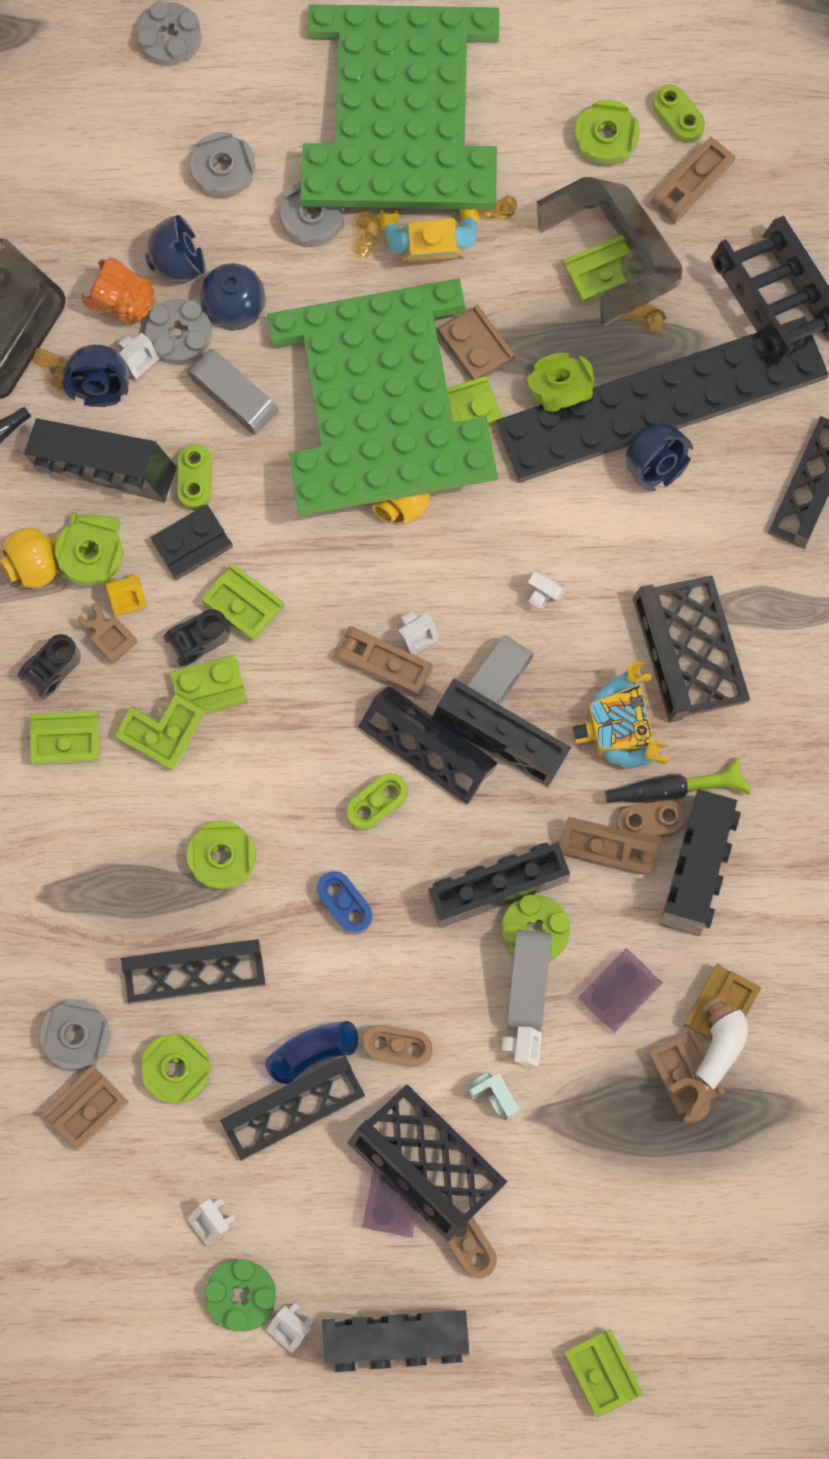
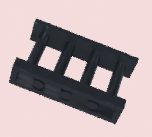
(796, 266)

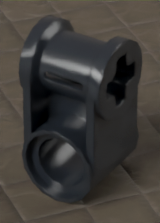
(195, 636)
(49, 667)

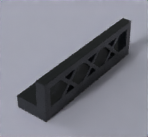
(819, 498)
(500, 732)
(437, 739)
(193, 958)
(287, 1095)

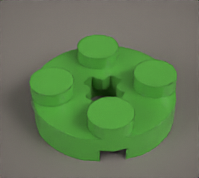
(220, 1292)

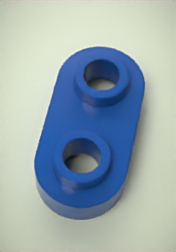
(345, 903)

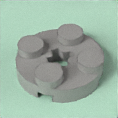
(163, 17)
(222, 182)
(309, 230)
(188, 315)
(64, 1019)

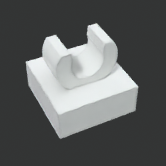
(138, 354)
(545, 589)
(418, 632)
(524, 1047)
(209, 1222)
(289, 1328)

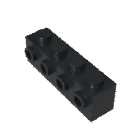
(499, 884)

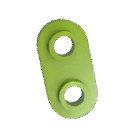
(676, 112)
(194, 475)
(376, 802)

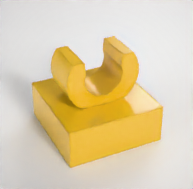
(126, 595)

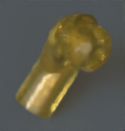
(504, 208)
(369, 236)
(651, 314)
(53, 362)

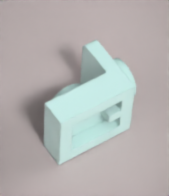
(500, 1100)

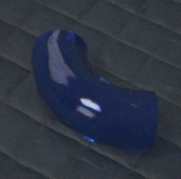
(310, 1048)

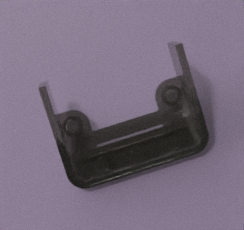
(651, 264)
(27, 313)

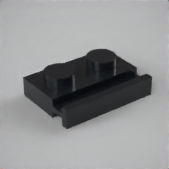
(191, 542)

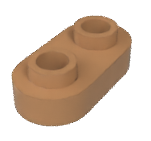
(652, 819)
(398, 1044)
(470, 1244)

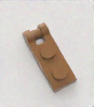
(693, 179)
(384, 661)
(610, 845)

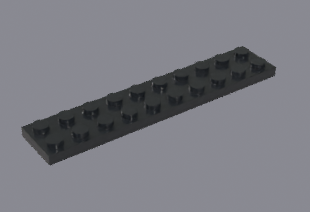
(667, 394)

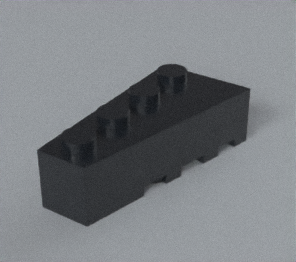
(101, 458)
(699, 863)
(395, 1339)

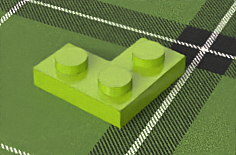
(166, 738)

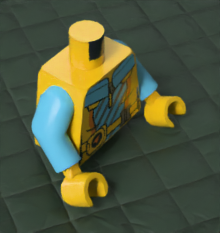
(431, 238)
(621, 723)

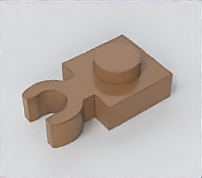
(109, 637)

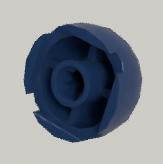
(173, 251)
(233, 296)
(96, 376)
(657, 455)

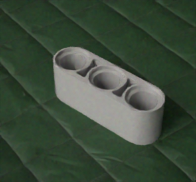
(232, 391)
(501, 669)
(529, 979)

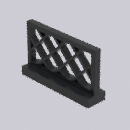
(663, 654)
(405, 1174)

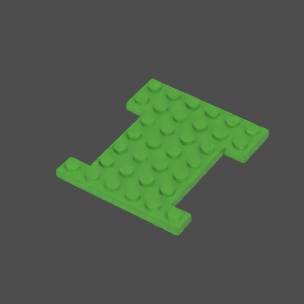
(400, 110)
(381, 400)

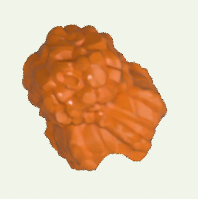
(120, 292)

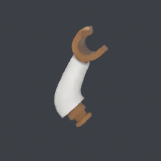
(728, 1040)

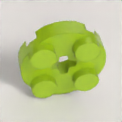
(607, 150)
(554, 395)
(94, 570)
(208, 870)
(532, 910)
(175, 1048)

